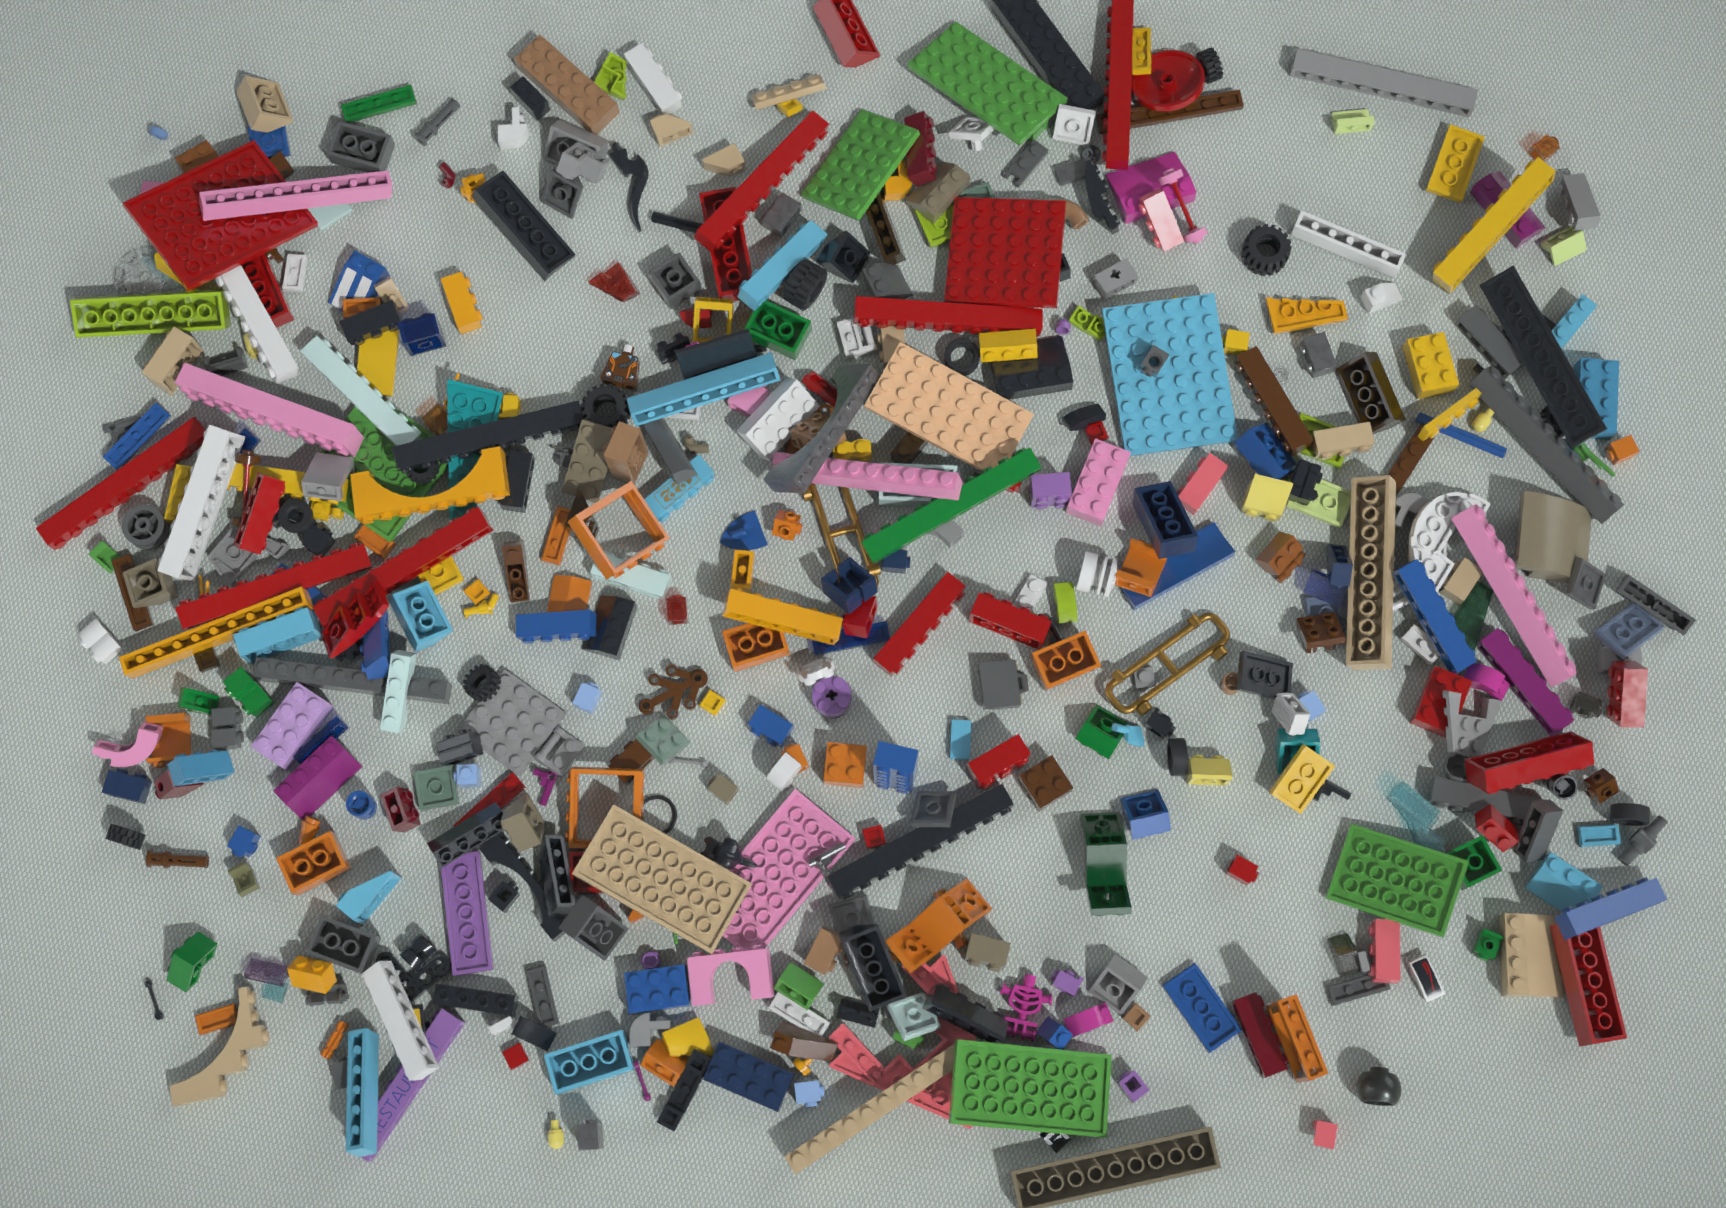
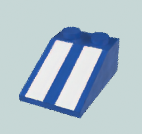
(357, 280)

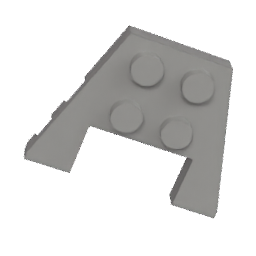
(233, 562)
(1468, 733)

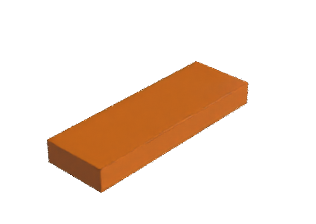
(557, 538)

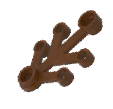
(675, 690)

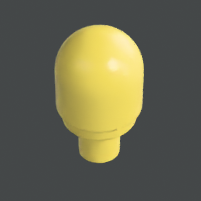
(1482, 420)
(555, 1135)

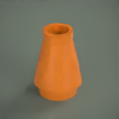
(309, 829)

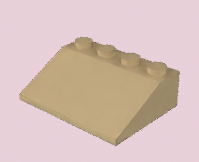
(1529, 956)

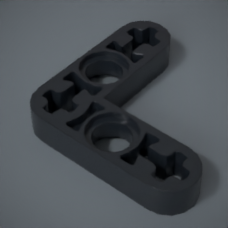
(415, 981)

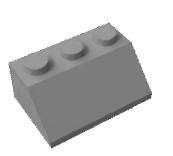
(564, 135)

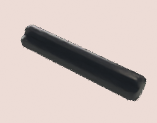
(675, 222)

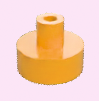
(802, 1065)

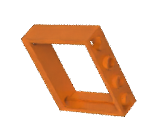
(643, 513)
(573, 798)
(1297, 1039)

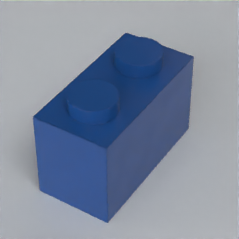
(770, 726)

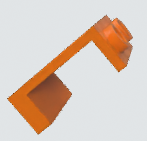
(1140, 568)
(174, 738)

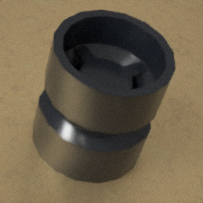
(1561, 786)
(415, 959)

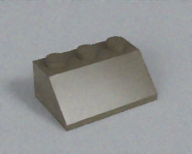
(937, 196)

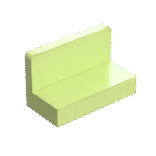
(1352, 121)
(1564, 245)

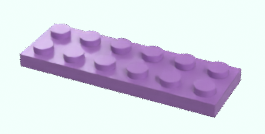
(467, 915)

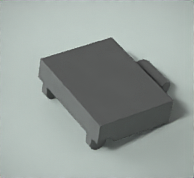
(1000, 684)

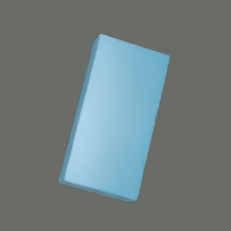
(960, 739)
(1598, 835)

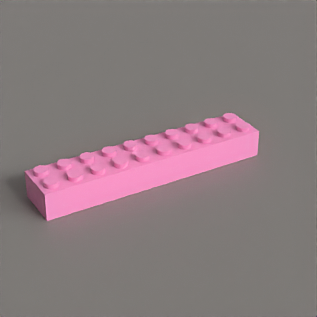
(269, 410)

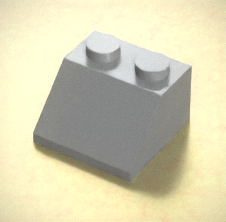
(1118, 984)

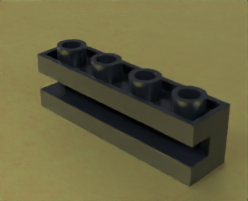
(467, 835)

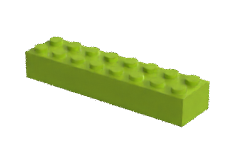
(150, 313)

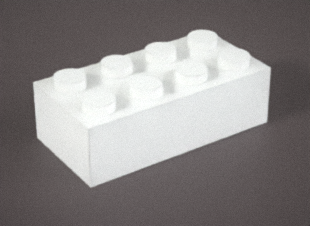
(772, 421)

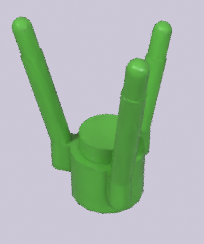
(1585, 454)

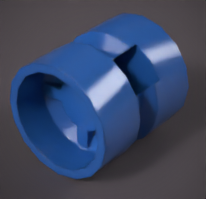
(361, 805)

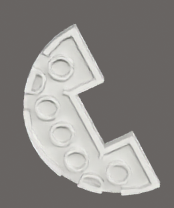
(1434, 527)

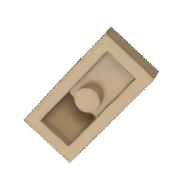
(388, 291)

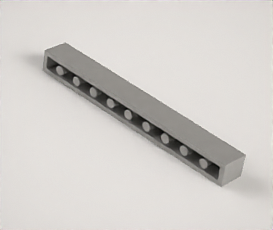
(1384, 82)

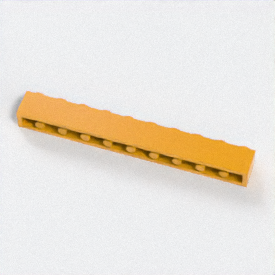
(211, 634)

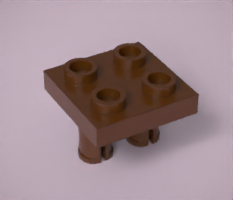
(1320, 631)

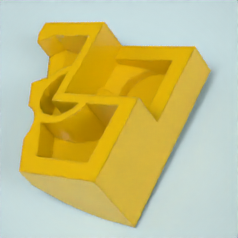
(686, 1038)

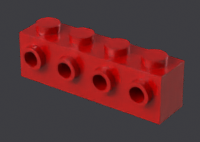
(259, 513)

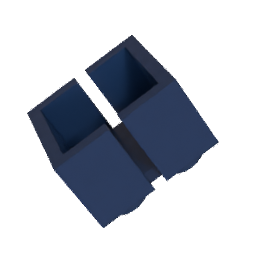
(854, 585)

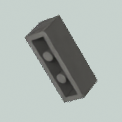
(1538, 830)

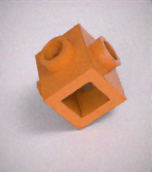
(787, 525)

